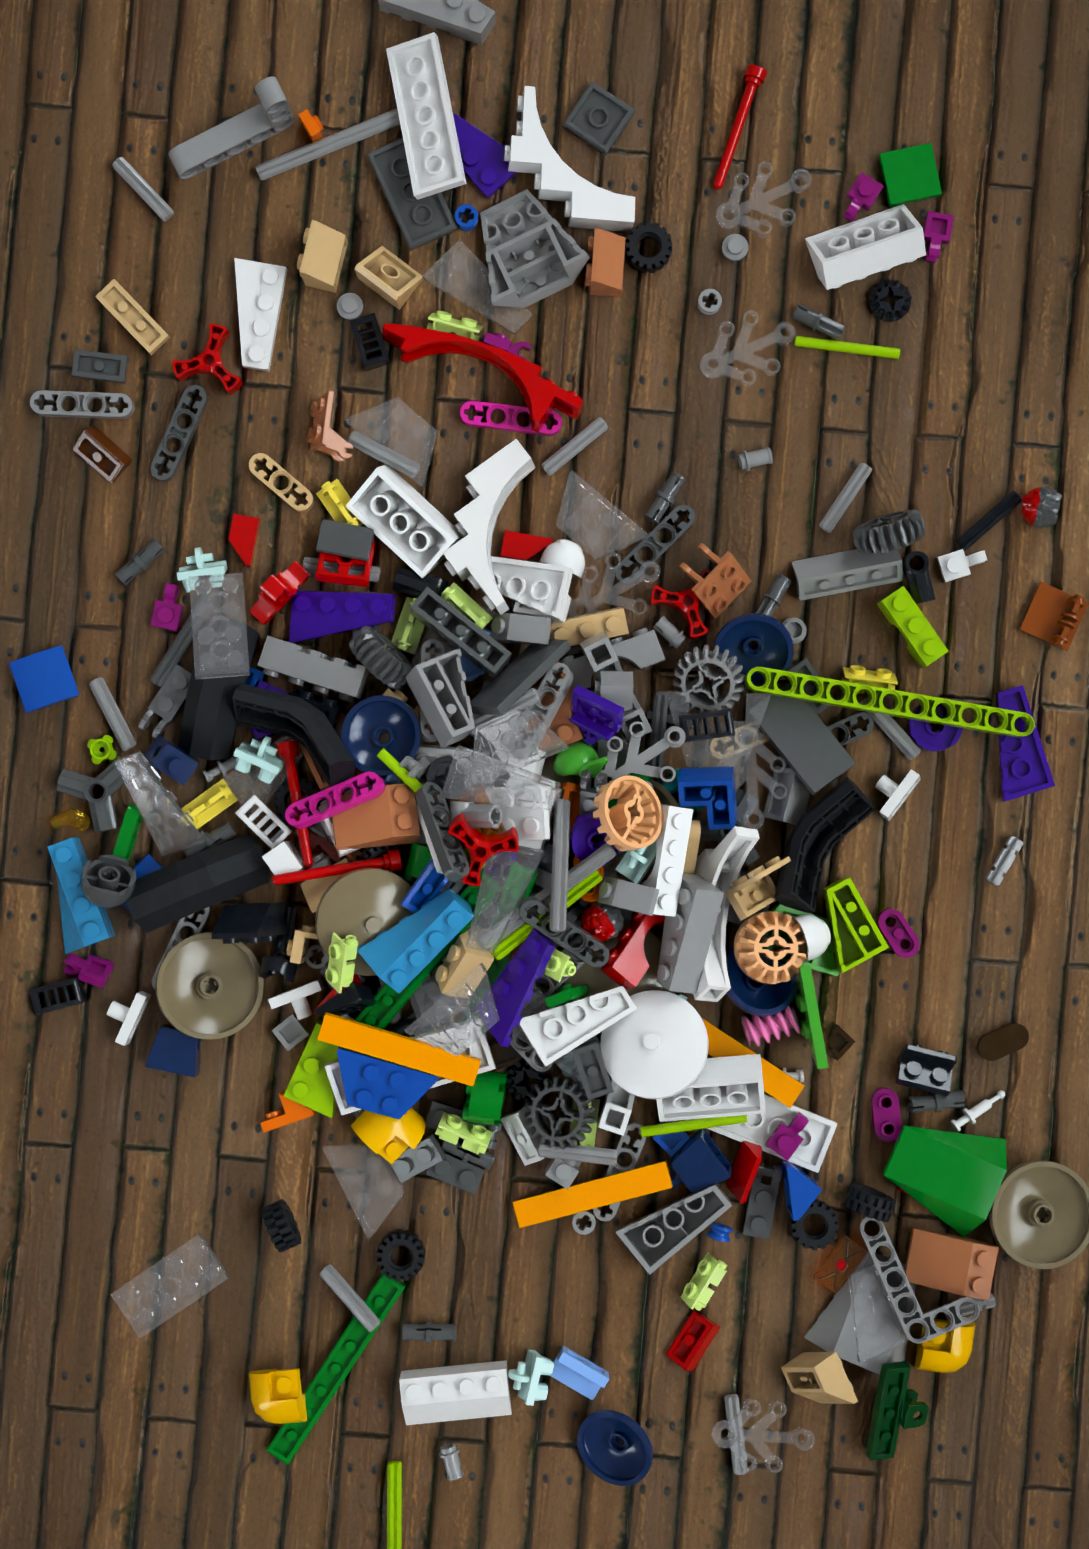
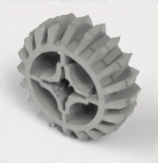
(728, 670)

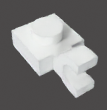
(956, 564)

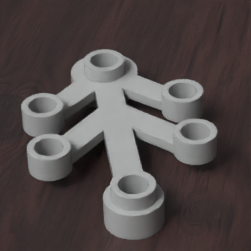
(636, 763)

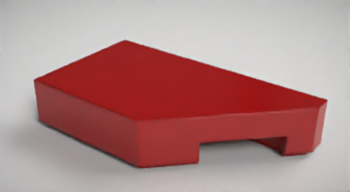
(244, 536)
(522, 546)

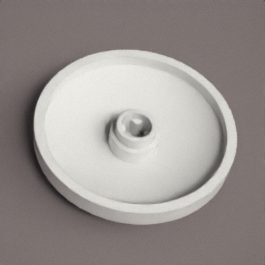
(656, 1047)

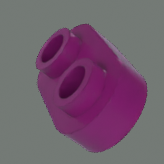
(897, 932)
(885, 1115)

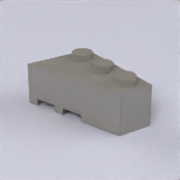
(443, 697)

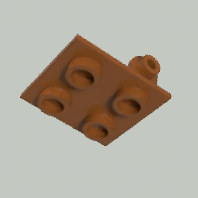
(1054, 616)

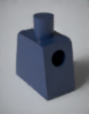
(171, 759)
(175, 1052)
(699, 1163)

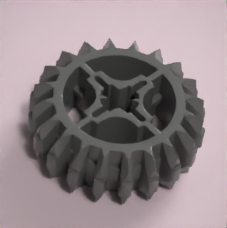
(889, 532)
(380, 657)
(563, 1101)

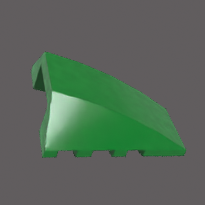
(949, 1173)

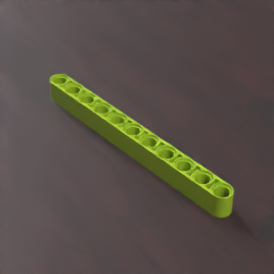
(901, 699)

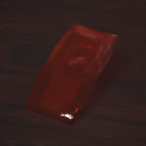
(328, 846)

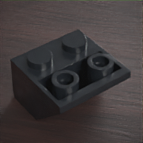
(251, 922)

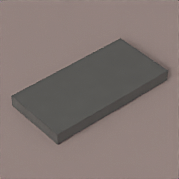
(419, 219)
(518, 677)
(804, 742)

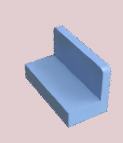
(579, 1373)

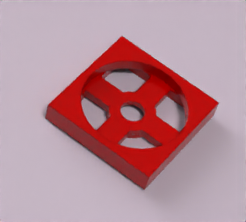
(342, 575)

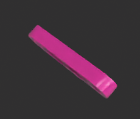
(510, 422)
(333, 796)

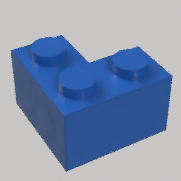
(710, 788)

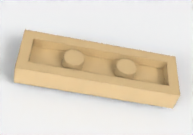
(132, 317)
(582, 627)

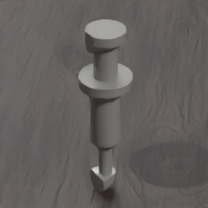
(221, 768)

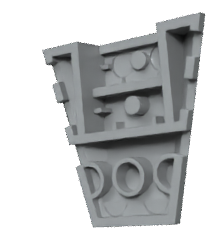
(527, 252)
(836, 1323)

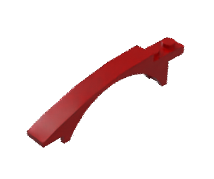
(539, 393)

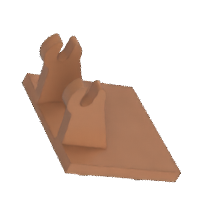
(321, 435)
(721, 584)

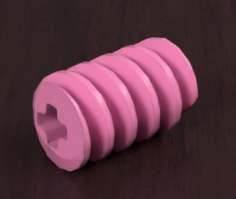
(770, 1025)

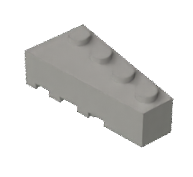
(460, 18)
(313, 668)
(688, 935)
(670, 1228)

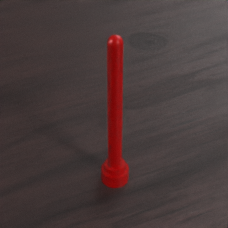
(754, 78)
(287, 751)
(390, 861)

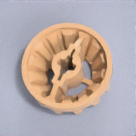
(636, 816)
(749, 946)

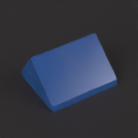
(799, 1189)

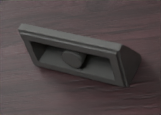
(345, 540)

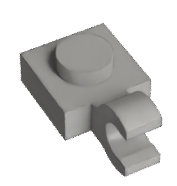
(419, 767)

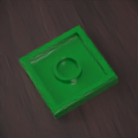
(910, 174)

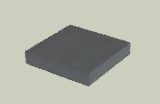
(598, 118)

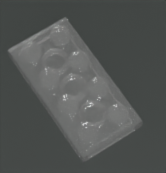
(219, 626)
(169, 1285)

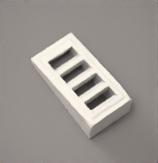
(278, 837)

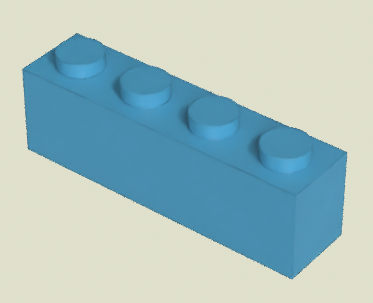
(81, 920)
(414, 942)

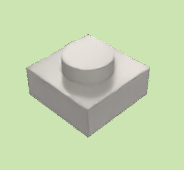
(290, 1032)

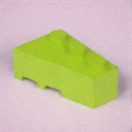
(851, 925)
(310, 1080)

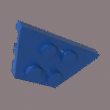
(381, 1084)

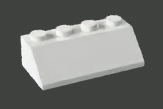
(866, 246)
(403, 520)
(723, 1089)
(455, 1392)

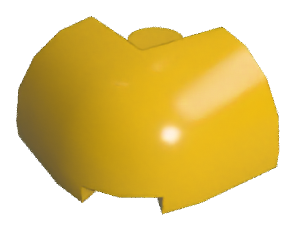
(390, 1135)
(947, 1351)
(278, 1395)

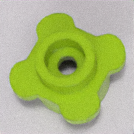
(97, 755)

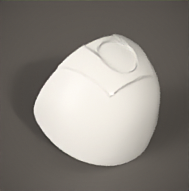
(565, 554)
(816, 935)

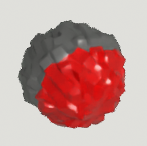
(1041, 507)
(602, 921)

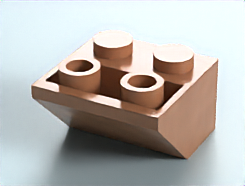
(607, 264)

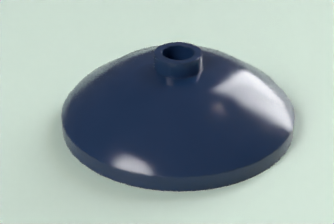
(773, 648)
(376, 717)
(764, 998)
(609, 1456)

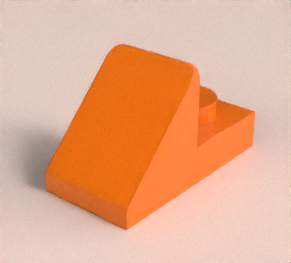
(293, 1113)

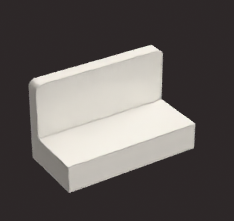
(521, 1136)

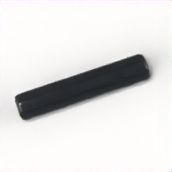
(988, 520)

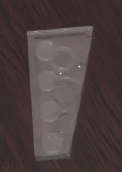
(492, 781)
(162, 815)
(499, 895)

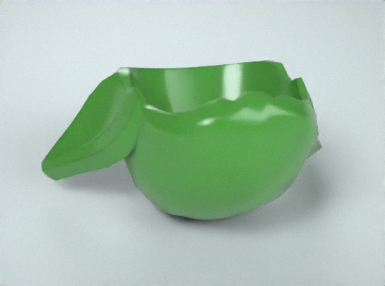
(578, 758)

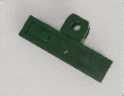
(892, 1410)

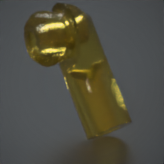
(73, 817)

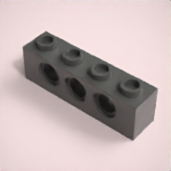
(460, 632)

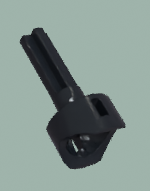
(279, 962)

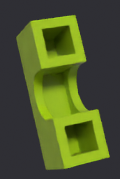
(907, 617)

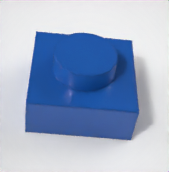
(671, 1142)

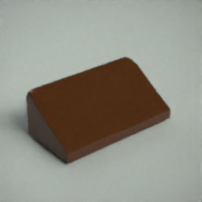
(102, 453)

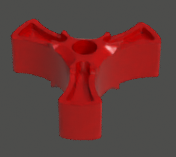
(210, 361)
(278, 591)
(686, 603)
(481, 845)

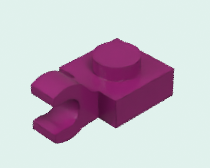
(862, 195)
(936, 231)
(501, 341)
(168, 613)
(92, 970)
(786, 1138)

